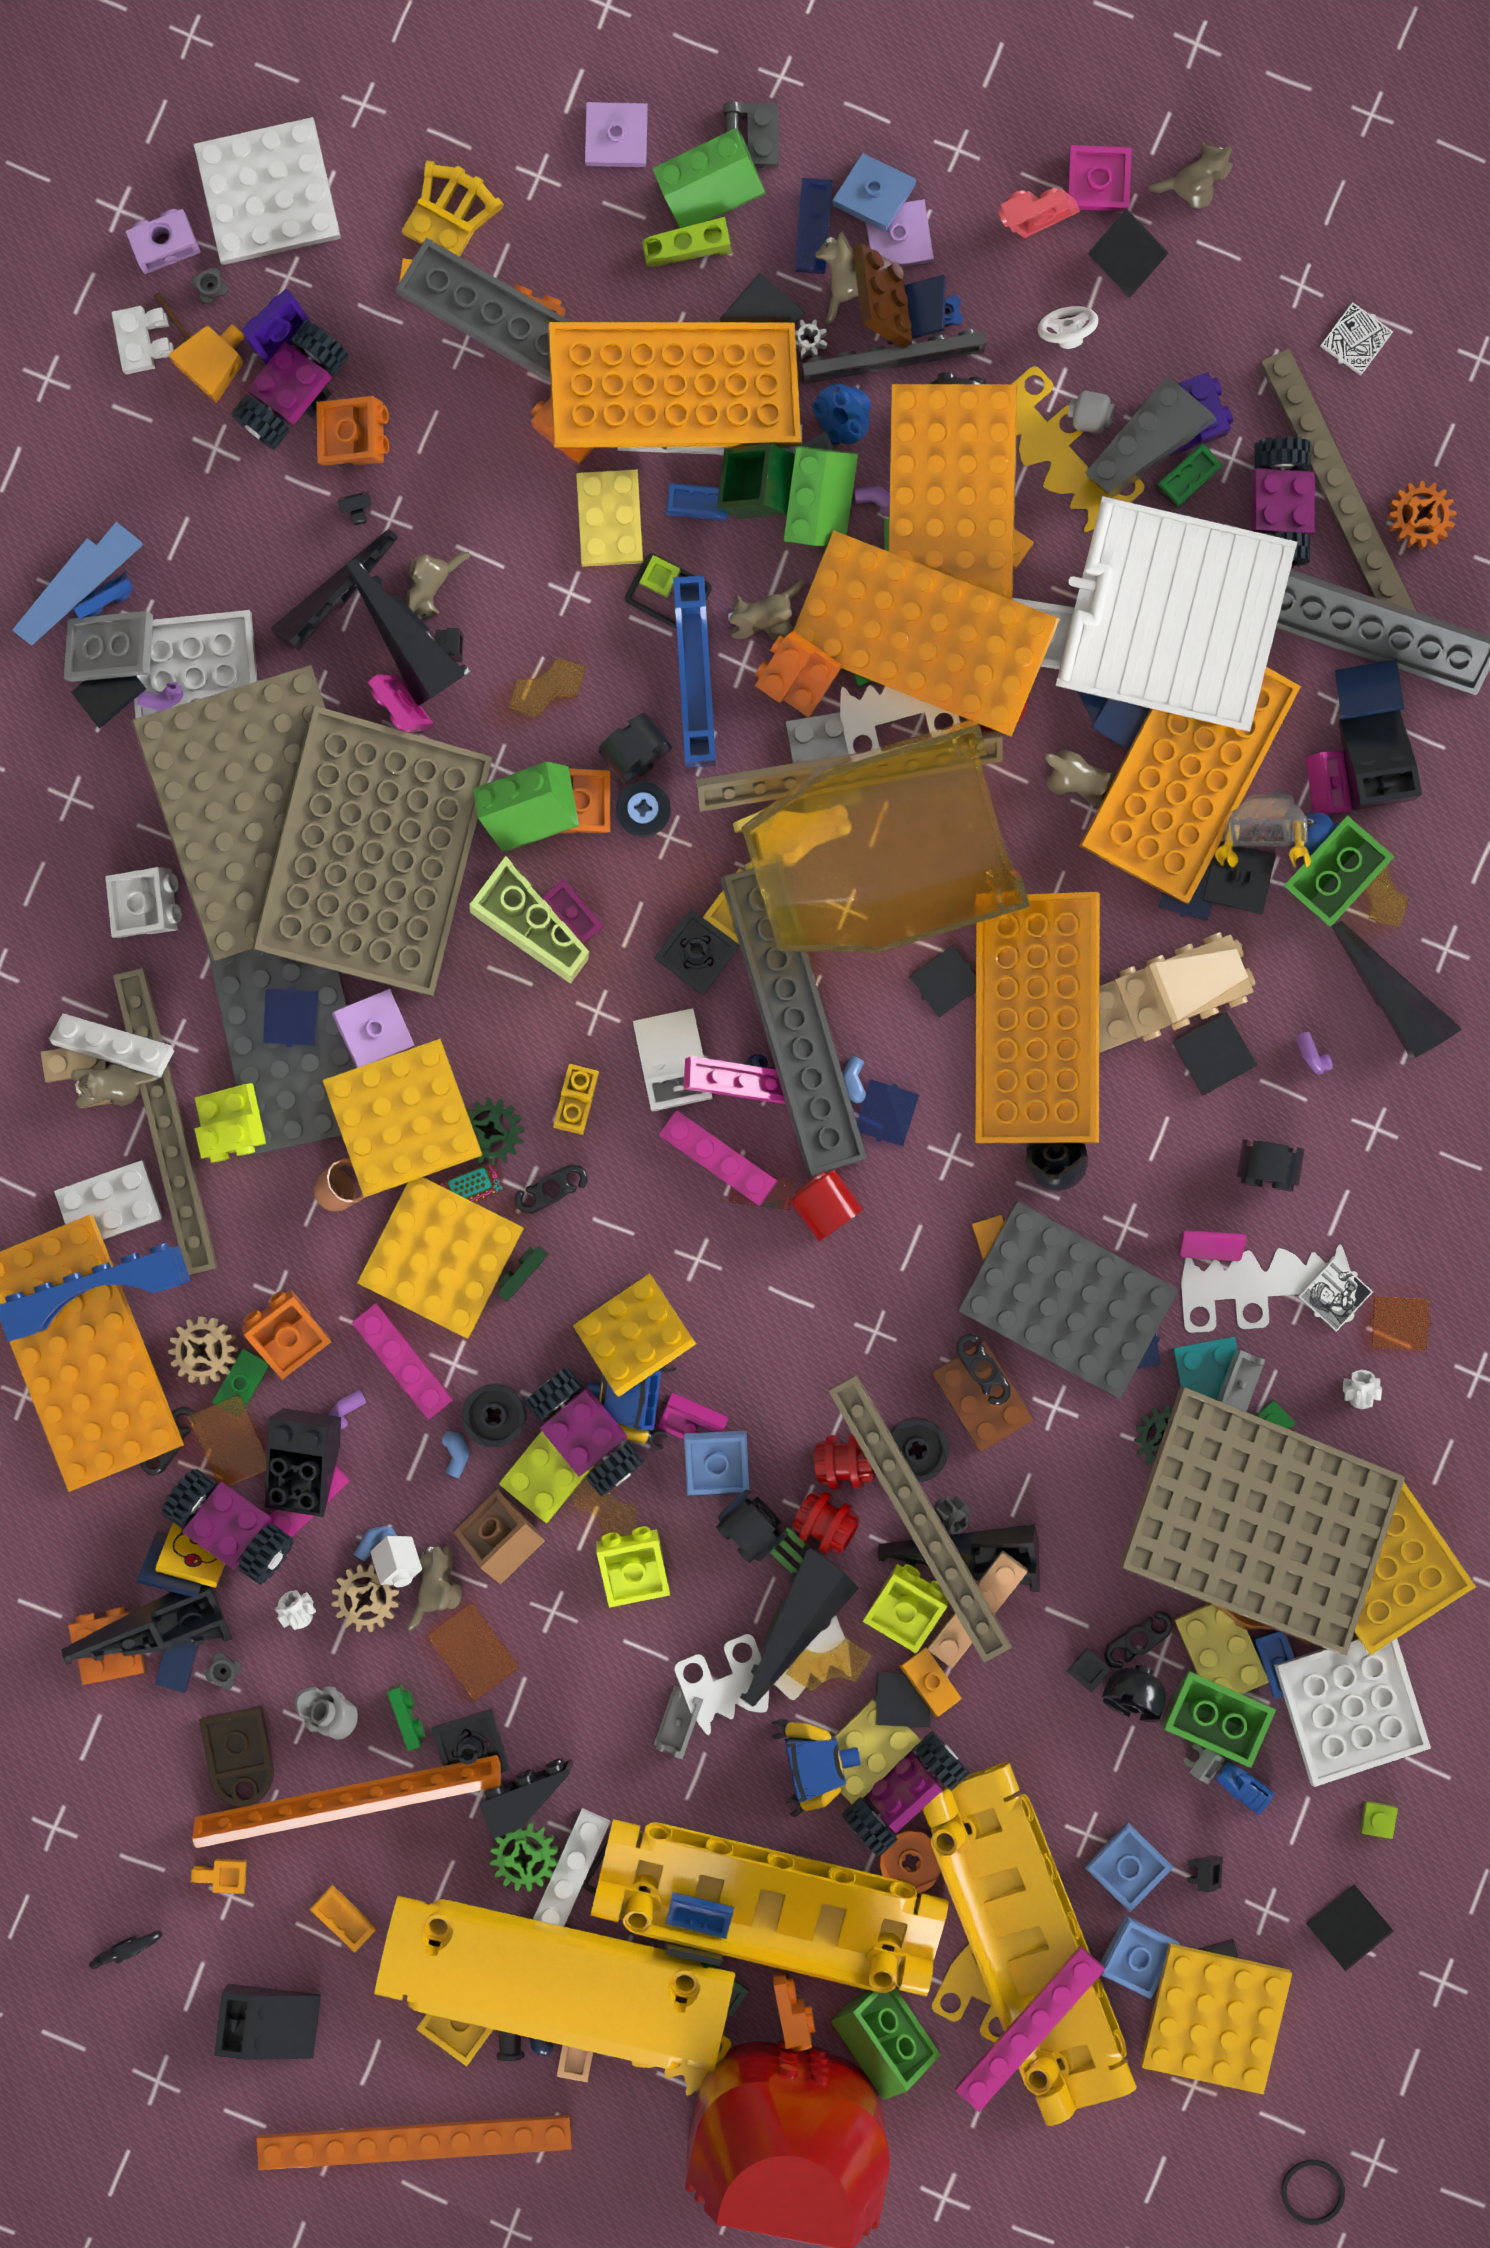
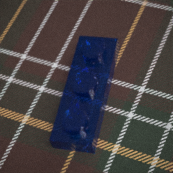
(813, 224)

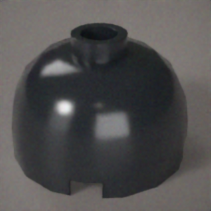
(1056, 1164)
(1136, 1693)

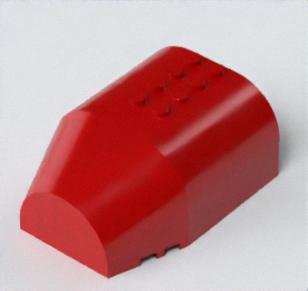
(789, 2145)

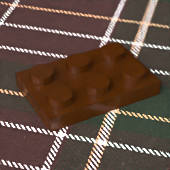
(882, 295)

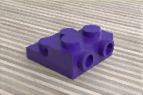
(274, 325)
(1207, 392)

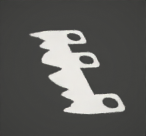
(862, 715)
(1248, 1284)
(724, 1693)

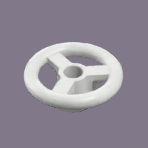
(1069, 329)

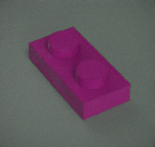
(573, 911)

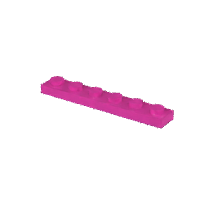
(1029, 2028)

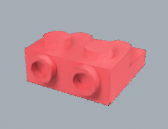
(1029, 214)

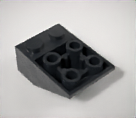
(1379, 760)
(301, 1460)
(514, 1803)
(266, 2023)

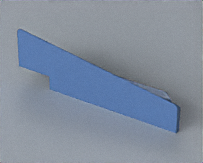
(76, 580)

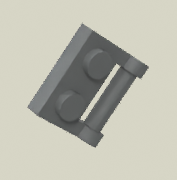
(762, 130)

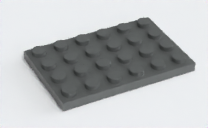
(1067, 1299)

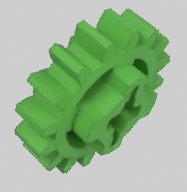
(537, 1852)

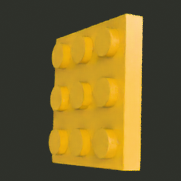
(634, 1335)

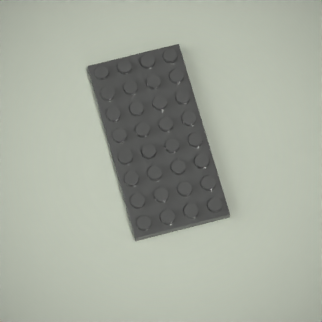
(284, 1079)

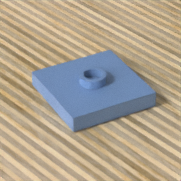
(874, 192)
(716, 1462)
(1128, 1866)
(1136, 1957)

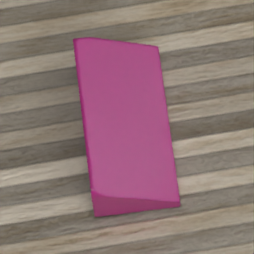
(1328, 783)
(1212, 1245)
(686, 1416)

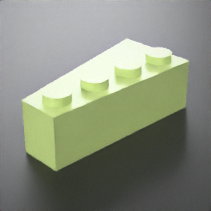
(525, 919)

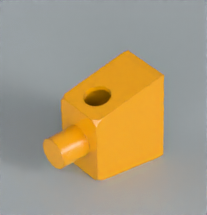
(210, 359)

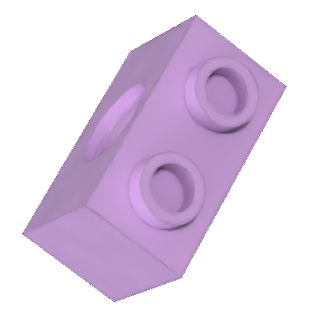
(179, 246)

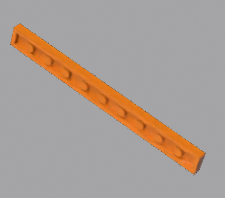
(346, 1801)
(414, 2142)

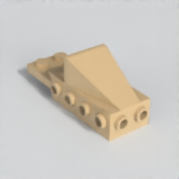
(1173, 991)

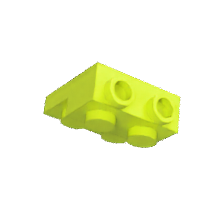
(229, 1123)
(632, 1567)
(907, 1607)

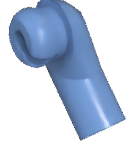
(853, 1084)
(458, 1450)
(371, 1539)

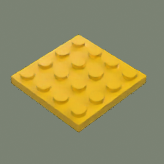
(402, 1118)
(441, 1255)
(1411, 1578)
(1216, 2018)

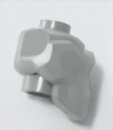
(326, 1711)

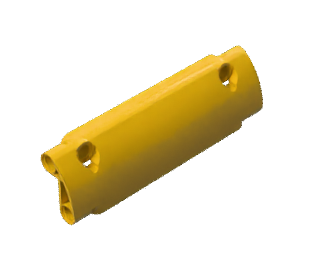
(785, 1907)
(1024, 1934)
(554, 1984)

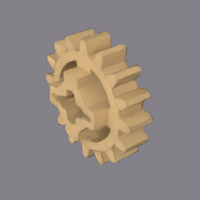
(212, 1340)
(353, 1589)

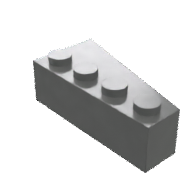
(1154, 432)

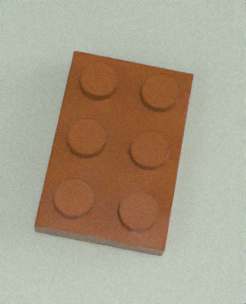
(982, 1420)

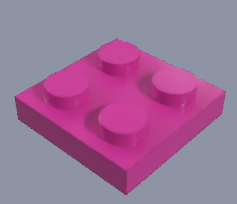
(1100, 177)
(393, 693)

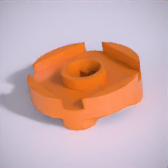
(919, 1845)

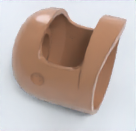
(335, 1189)

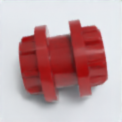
(841, 1462)
(826, 1523)

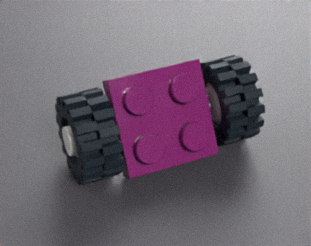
(289, 383)
(1284, 492)
(583, 1431)
(227, 1526)
(904, 1793)

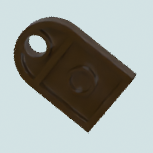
(238, 1752)

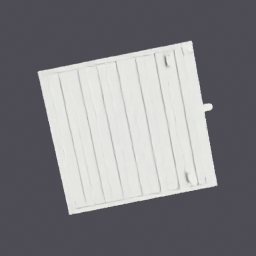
(1175, 613)

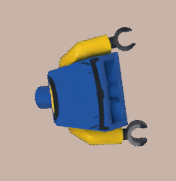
(635, 1408)
(814, 1764)

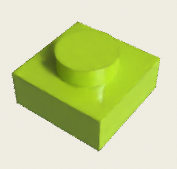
(659, 576)
(1378, 1819)

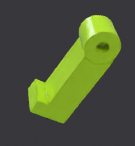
(687, 243)

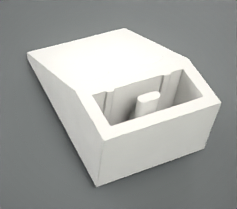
(662, 1047)

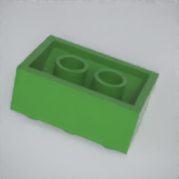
(709, 179)
(819, 495)
(527, 805)
(1339, 871)
(1217, 1718)
(886, 2041)

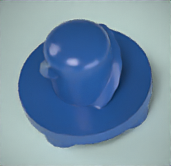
(843, 413)

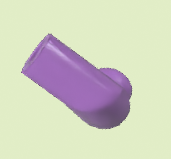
(874, 494)
(164, 700)
(1310, 1054)
(347, 1405)

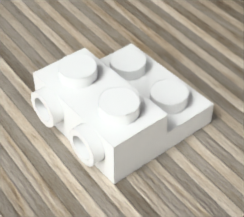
(142, 902)

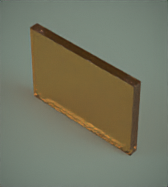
(229, 1441)
(473, 1651)

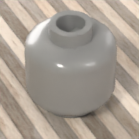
(1091, 412)

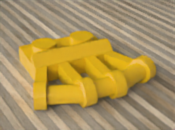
(441, 226)

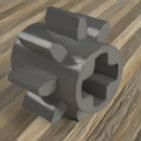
(953, 1514)

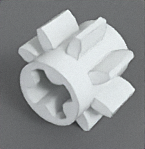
(812, 332)
(1362, 1389)
(295, 1609)

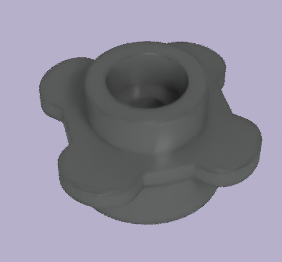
(203, 279)
(214, 1673)

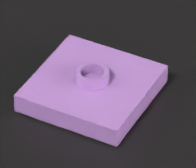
(616, 134)
(907, 238)
(373, 1029)

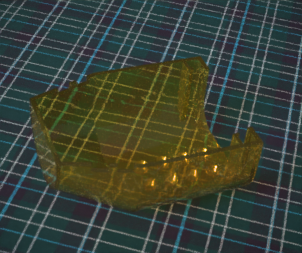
(884, 848)

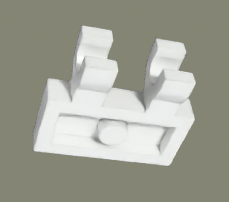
(134, 341)

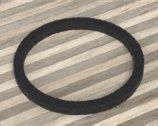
(1333, 2213)

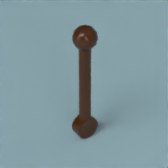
(177, 323)

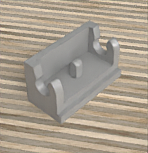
(1240, 1380)
(677, 1724)

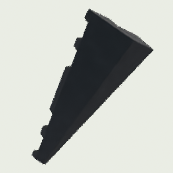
(305, 618)
(419, 658)
(1411, 1014)
(980, 1551)
(813, 1601)
(156, 1627)

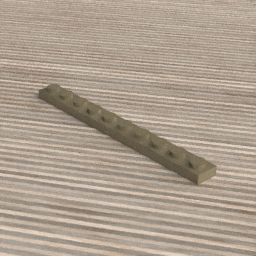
(1335, 480)
(775, 781)
(168, 1131)
(920, 1518)

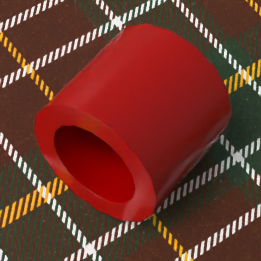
(825, 1204)

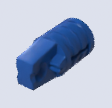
(1244, 1787)

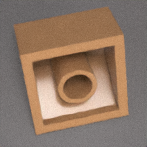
(498, 1536)

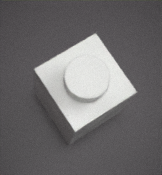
(396, 1560)

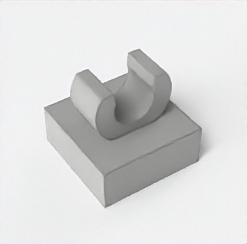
(1206, 1765)

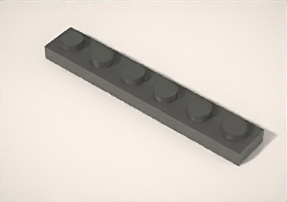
(880, 358)

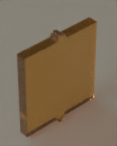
(1400, 1323)

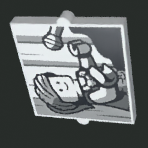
(1335, 1294)

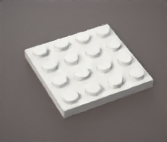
(267, 191)
(201, 655)
(1351, 1710)

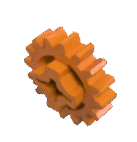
(1412, 506)

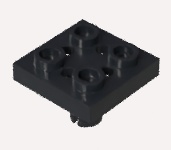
(694, 930)
(482, 1726)

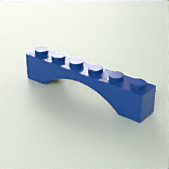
(694, 671)
(34, 1313)

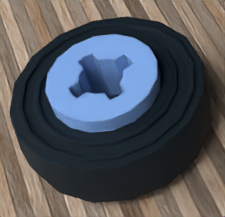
(642, 820)

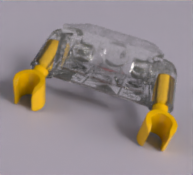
(1265, 822)

